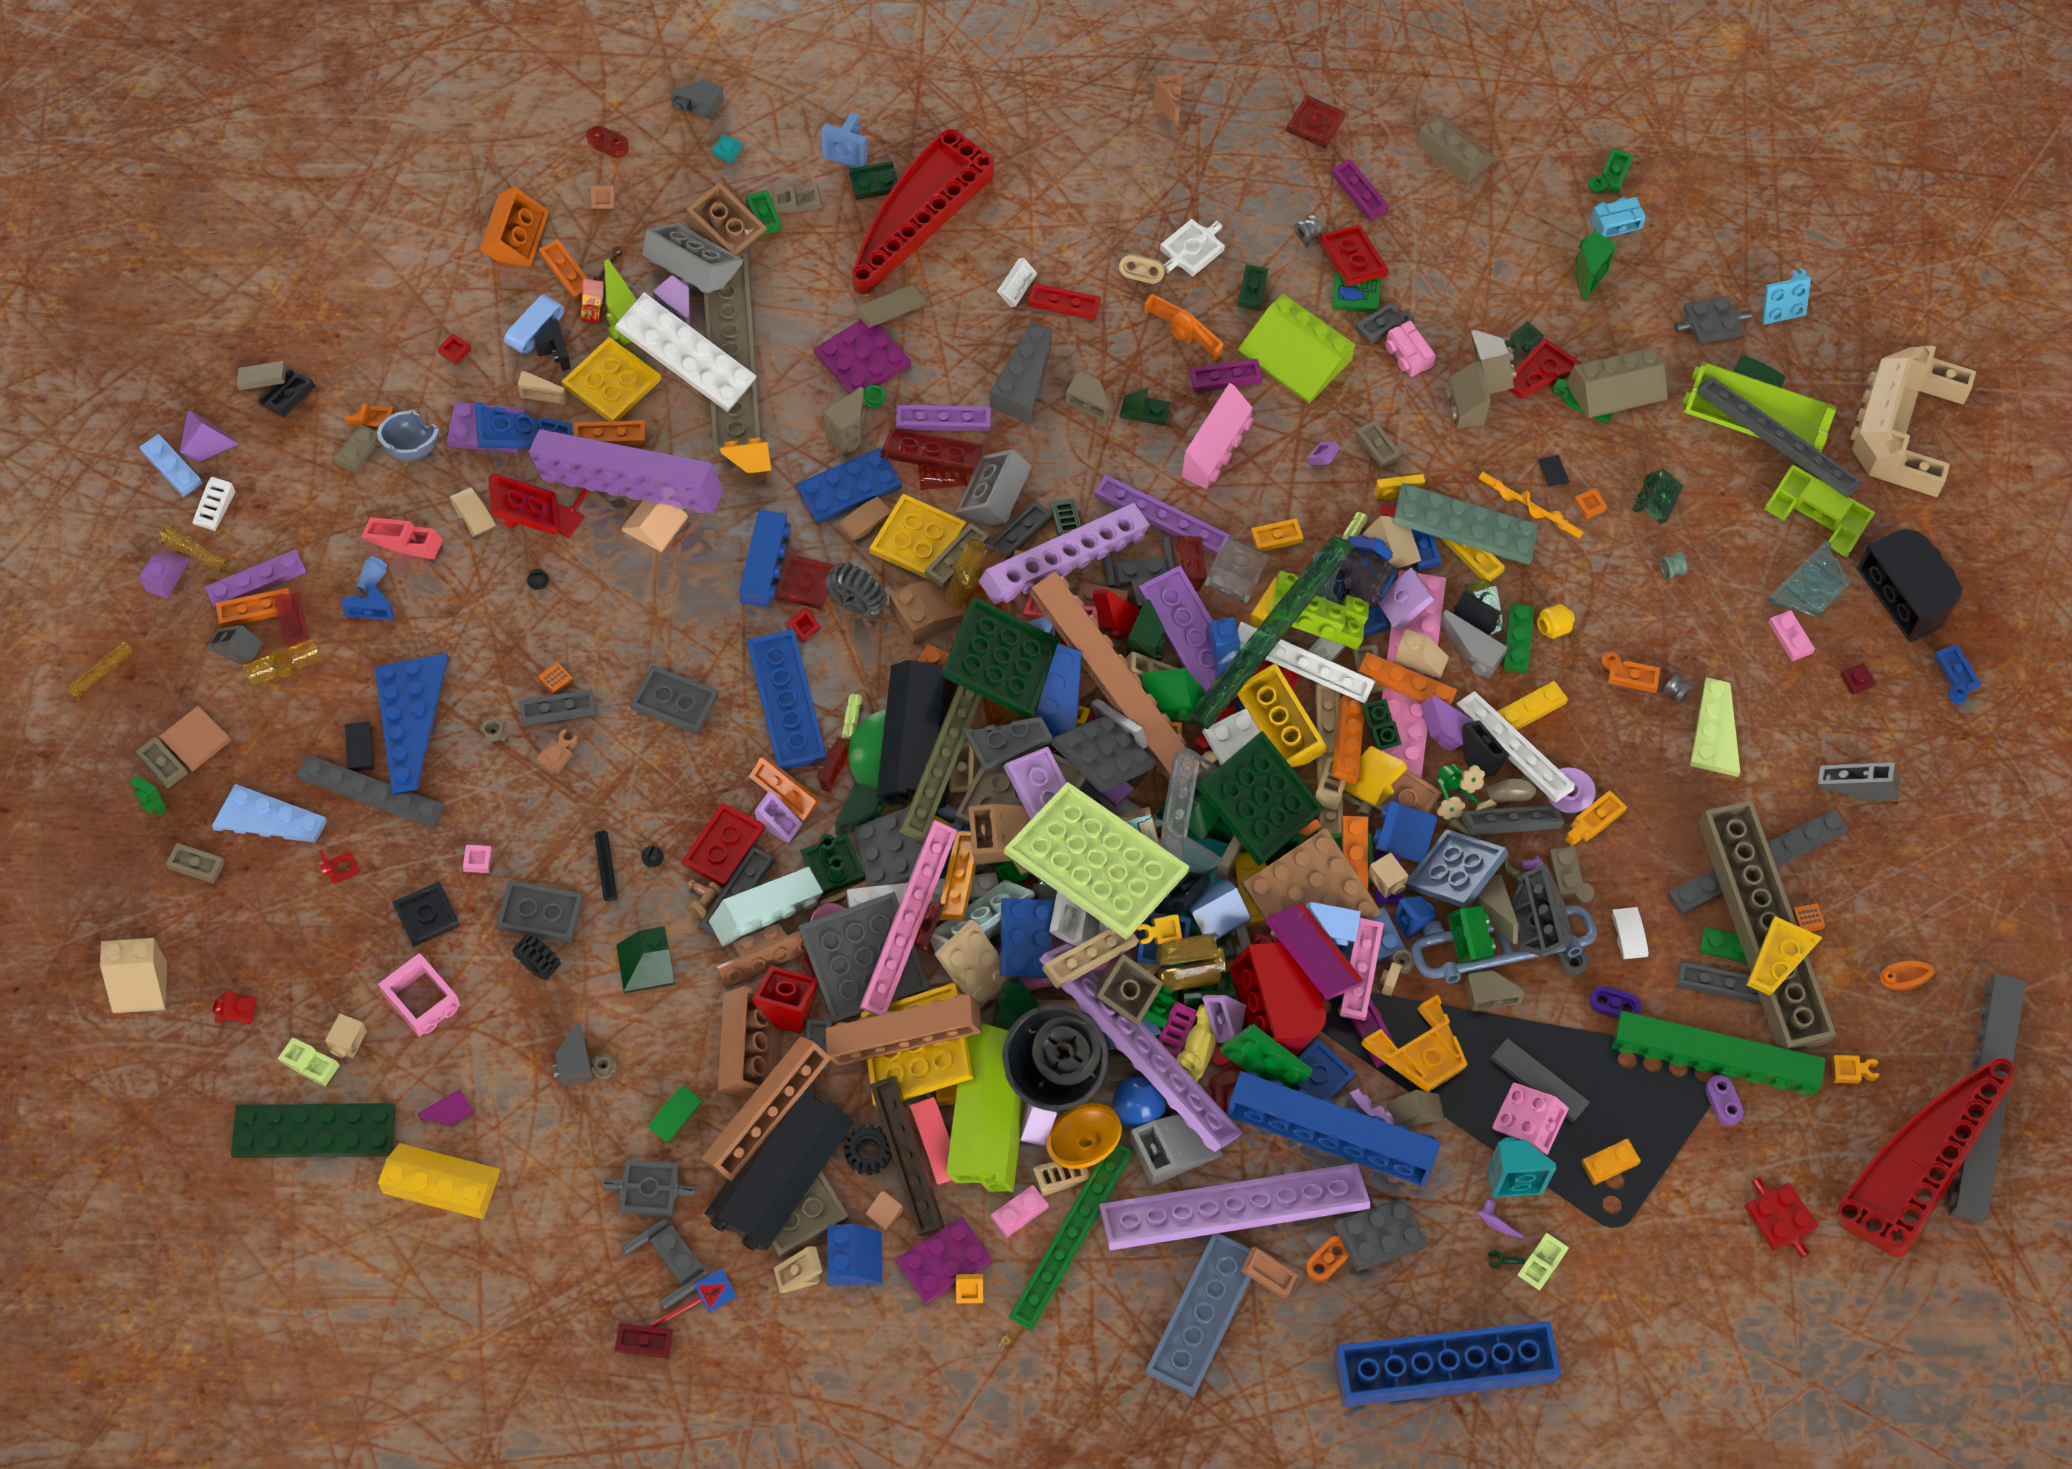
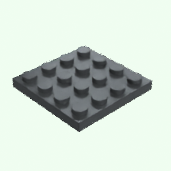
(846, 950)

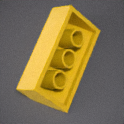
(1281, 717)
(438, 1180)

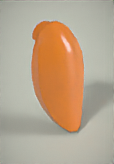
(1906, 975)

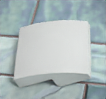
(1072, 922)

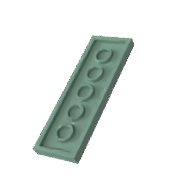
(1465, 523)

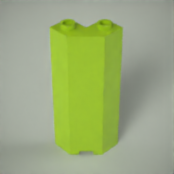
(1798, 413)
(986, 1118)

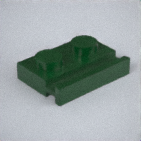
(873, 180)

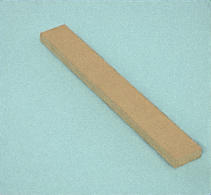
(1326, 724)

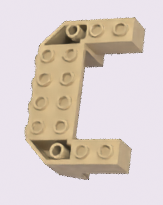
(1889, 404)

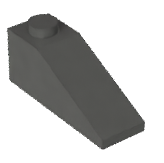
(1864, 781)

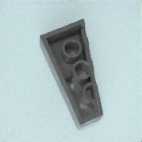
(1022, 377)

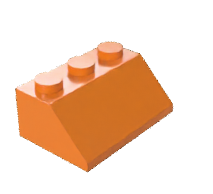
(514, 228)

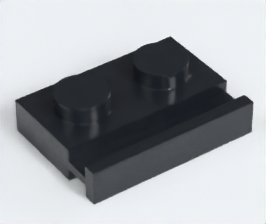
(285, 396)

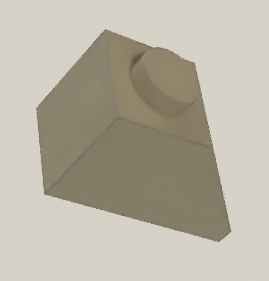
(1088, 396)
(1491, 990)

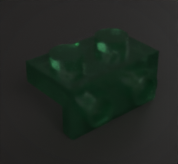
(1658, 495)

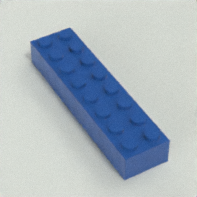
(1333, 1128)
(1446, 1363)

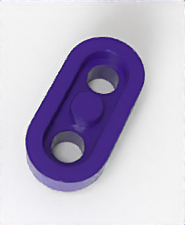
(1614, 1001)

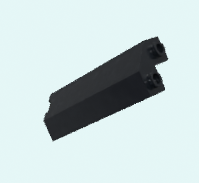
(913, 719)
(779, 1172)

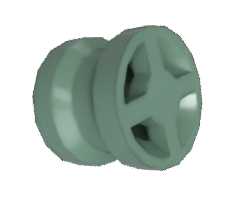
(1673, 565)

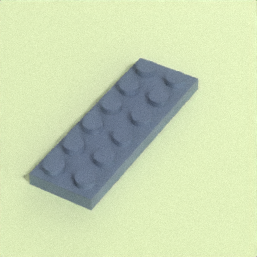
(1201, 1316)

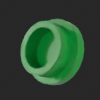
(874, 396)

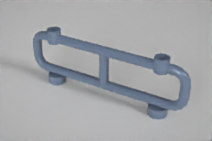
(1436, 934)

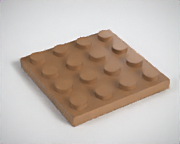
(1310, 873)

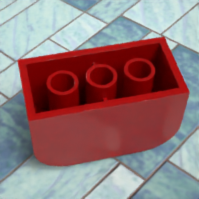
(1278, 995)

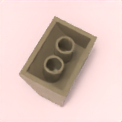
(1454, 149)

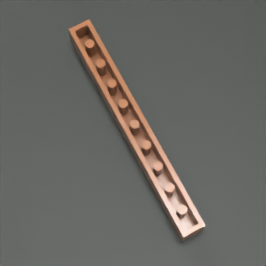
(1107, 668)

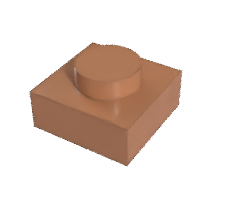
(603, 196)

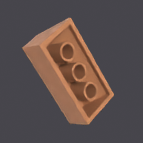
(747, 1045)

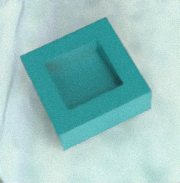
(727, 148)

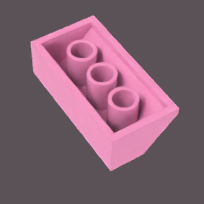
(1217, 438)

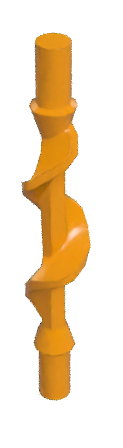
(1535, 511)

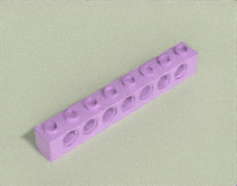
(1064, 553)

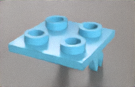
(1787, 298)

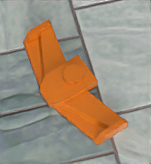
(1184, 325)

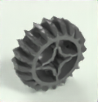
(856, 590)

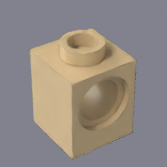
(1388, 875)
(345, 1036)

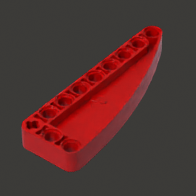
(920, 202)
(1904, 1166)

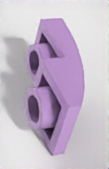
(1364, 1105)

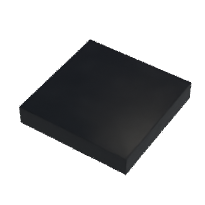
(426, 914)

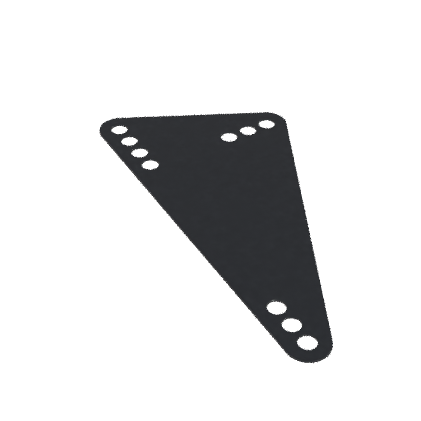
(1646, 1107)

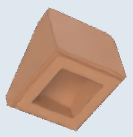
(884, 1210)

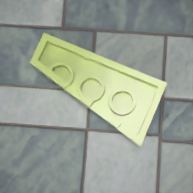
(1715, 732)

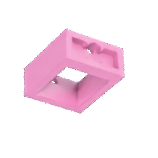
(404, 977)

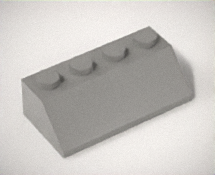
(690, 256)

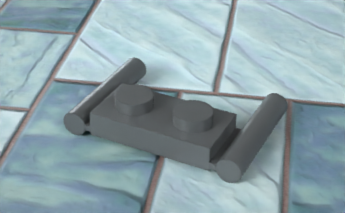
(1127, 571)
(674, 1254)

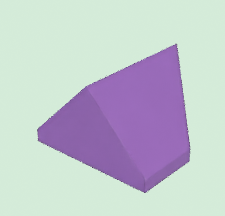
(203, 438)

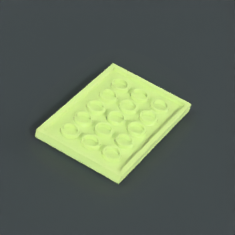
(1096, 860)

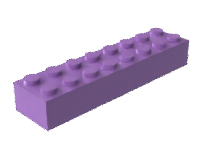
(626, 471)

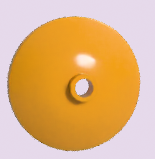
(1084, 1136)

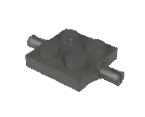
(1712, 320)
(649, 1188)

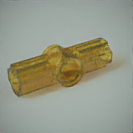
(966, 572)
(295, 658)

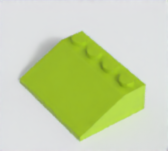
(1297, 348)

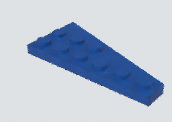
(408, 710)

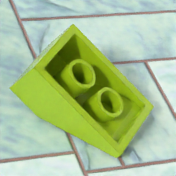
(618, 300)

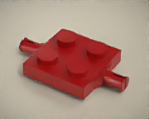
(1781, 1216)

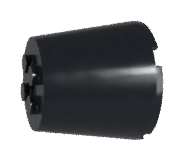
(1035, 1060)

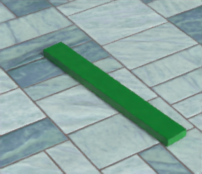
(1070, 1238)

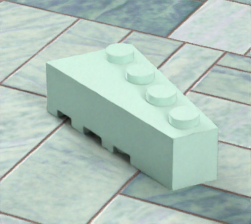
(764, 905)

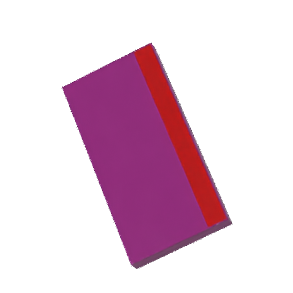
(1314, 951)

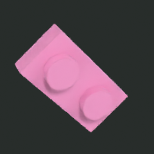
(1791, 635)
(1019, 1211)

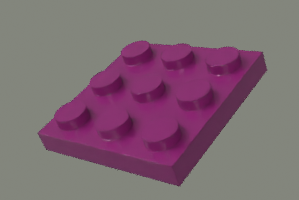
(862, 356)

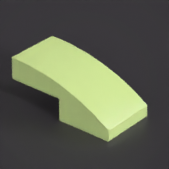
(308, 1062)
(1543, 1261)

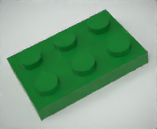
(1264, 1056)

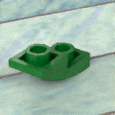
(1161, 1007)
(675, 1113)

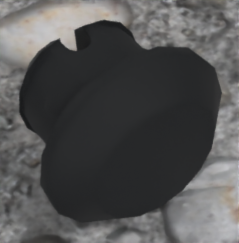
(537, 579)
(652, 856)

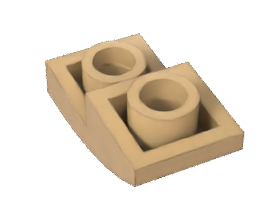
(472, 511)

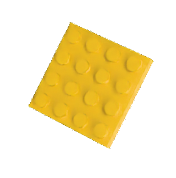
(928, 1066)

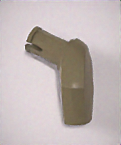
(1512, 790)

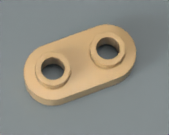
(1142, 268)

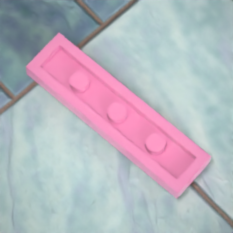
(1364, 961)

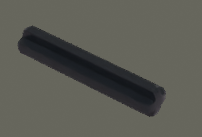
(605, 865)

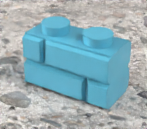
(1617, 217)

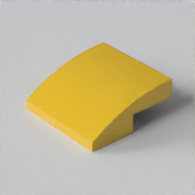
(1376, 775)

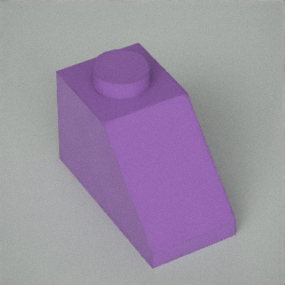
(163, 572)
(1444, 722)

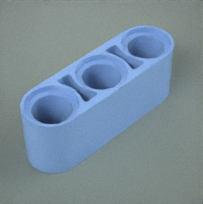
(531, 325)

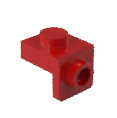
(234, 1007)

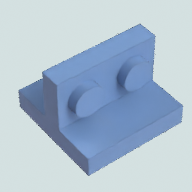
(845, 144)

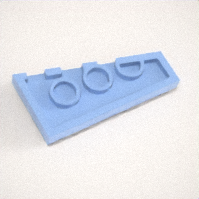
(267, 816)

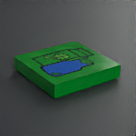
(1357, 297)

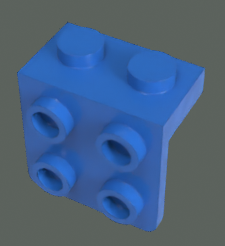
(1405, 831)

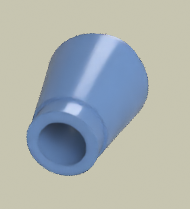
(372, 572)

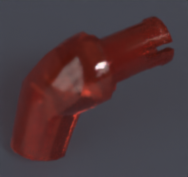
(1222, 1083)

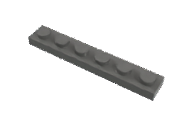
(370, 791)

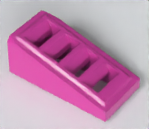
(1186, 1013)

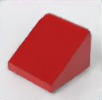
(802, 623)

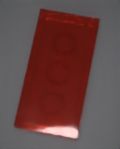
(931, 451)

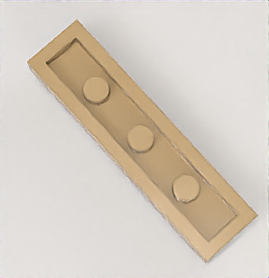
(1087, 957)

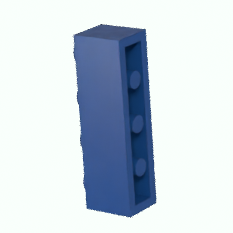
(763, 558)

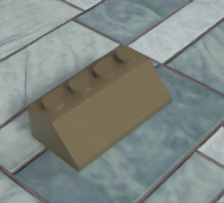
(1618, 382)

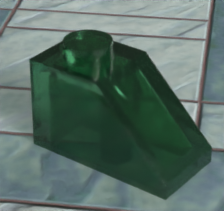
(860, 807)

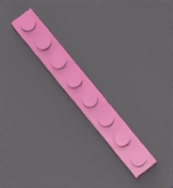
(908, 919)

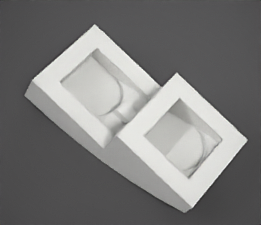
(1630, 932)

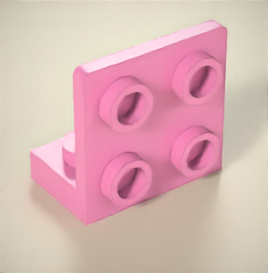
(1531, 1116)

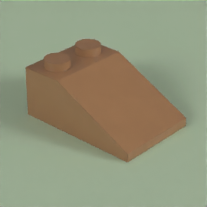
(724, 220)
(923, 610)

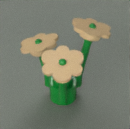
(1451, 778)

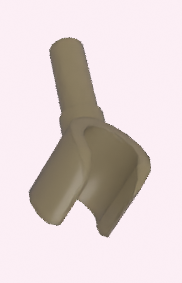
(1365, 808)

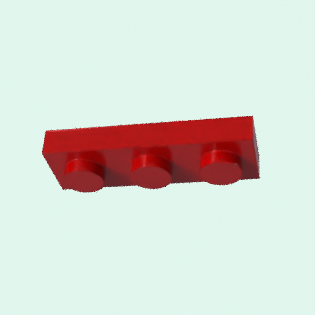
(1064, 301)

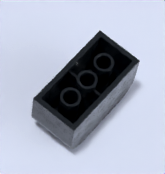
(1911, 582)

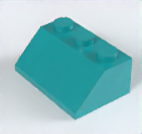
(1518, 1169)

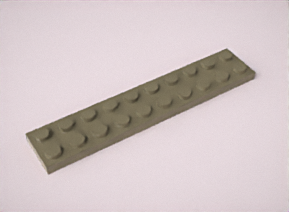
(731, 329)

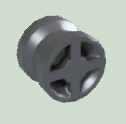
(1308, 228)
(1678, 688)

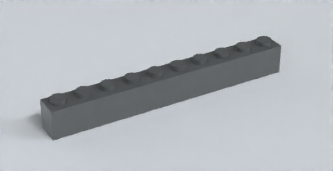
(1995, 1040)

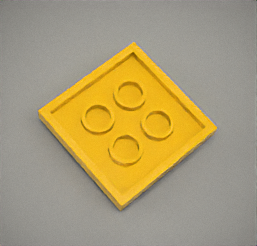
(611, 380)
(915, 535)

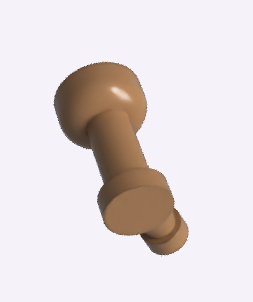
(698, 908)

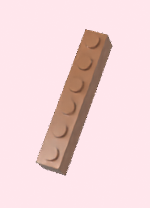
(903, 1029)
(766, 1108)

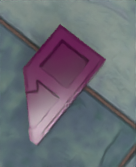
(448, 1110)

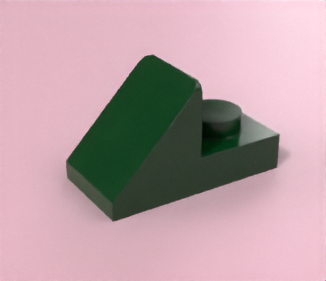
(1143, 409)

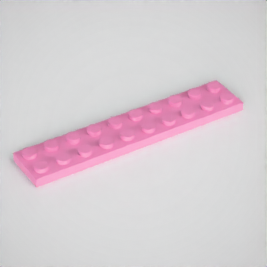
(1404, 710)

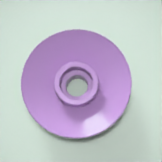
(1583, 792)

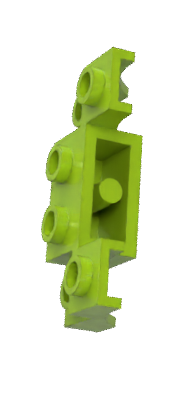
(1822, 504)
(1325, 618)

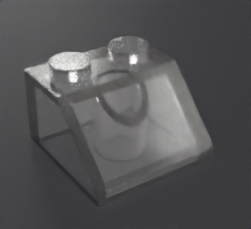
(1236, 569)

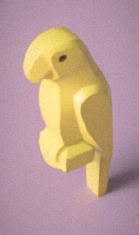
(1198, 1046)

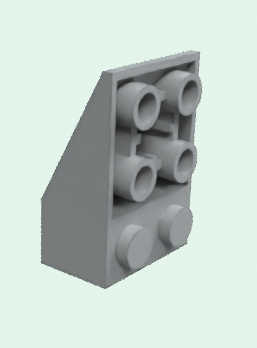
(1169, 1148)

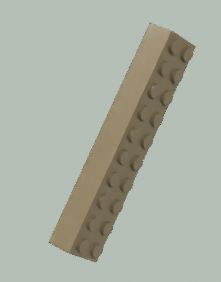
(1753, 899)

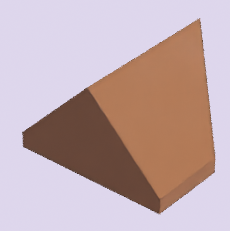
(1168, 95)

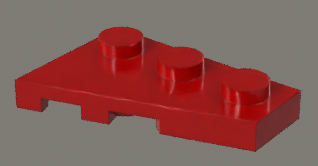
(1542, 368)

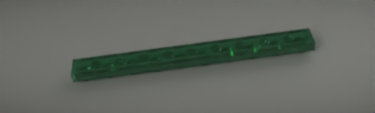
(1270, 632)

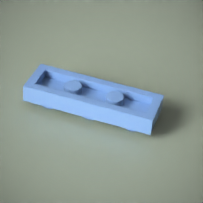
(170, 465)

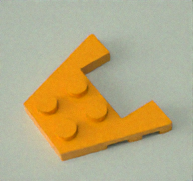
(1428, 1058)

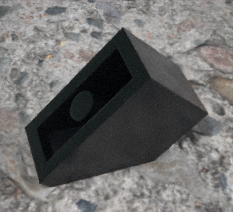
(1482, 748)

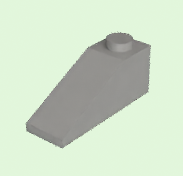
(1476, 648)

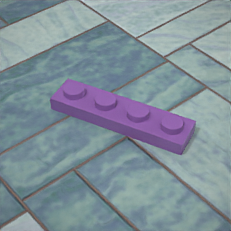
(943, 418)
(256, 578)

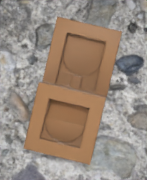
(864, 518)

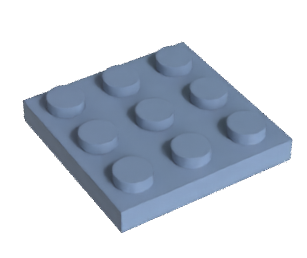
(1456, 868)

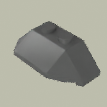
(1540, 914)

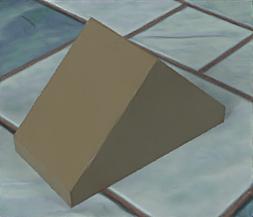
(1416, 1108)

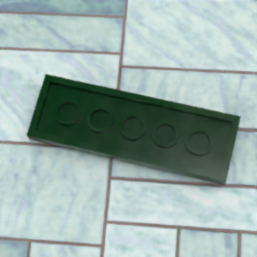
(313, 1130)

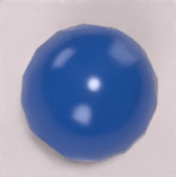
(1138, 1102)

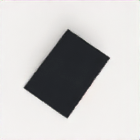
(1553, 471)

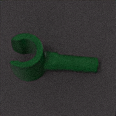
(1503, 1259)

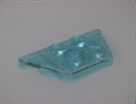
(1813, 584)

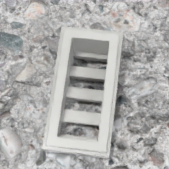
(214, 489)

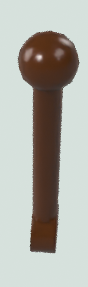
(617, 251)

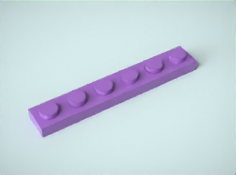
(1159, 513)

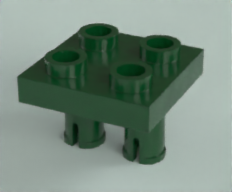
(833, 862)

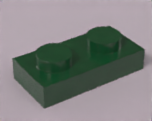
(1252, 287)

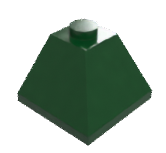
(645, 960)

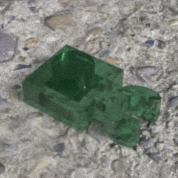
(1524, 338)

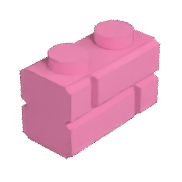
(1410, 349)

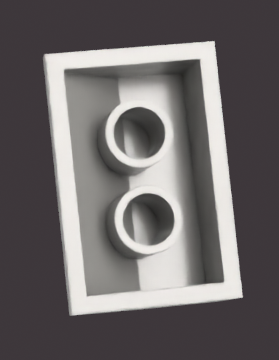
(994, 488)

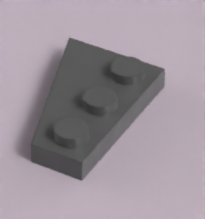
(1008, 742)

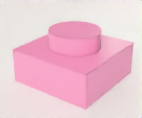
(477, 858)

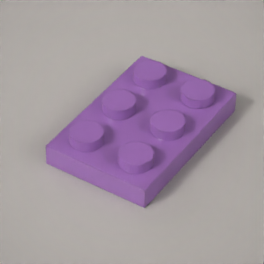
(463, 427)

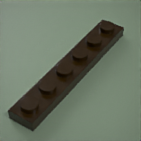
(907, 1155)

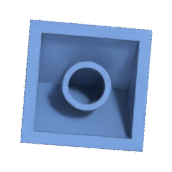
(1219, 909)

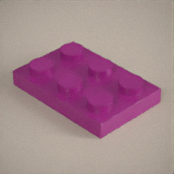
(936, 1261)

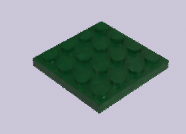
(1000, 657)
(1260, 797)

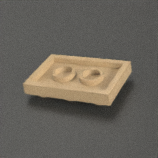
(972, 963)

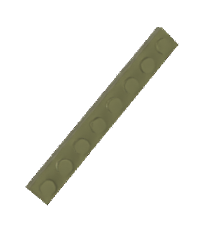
(940, 764)

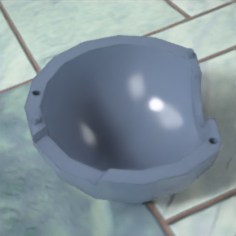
(406, 436)

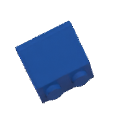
(854, 1255)

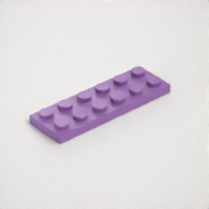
(1183, 622)

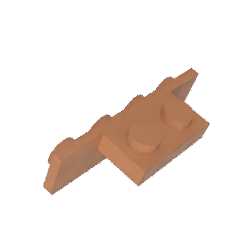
(760, 951)

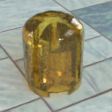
(1188, 950)

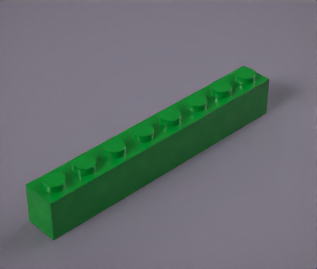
(1718, 1053)

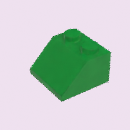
(1593, 262)
(1174, 692)
(1471, 934)

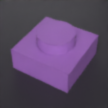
(1323, 453)

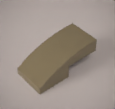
(791, 200)

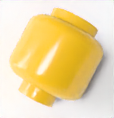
(1555, 621)

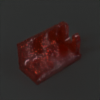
(1192, 559)

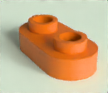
(1326, 1260)

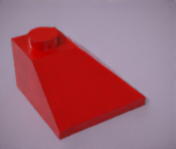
(786, 998)

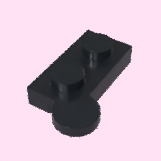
(1184, 892)

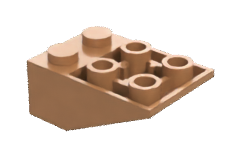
(993, 829)

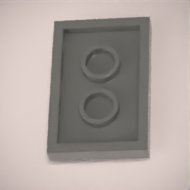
(674, 700)
(540, 911)
(1380, 1234)

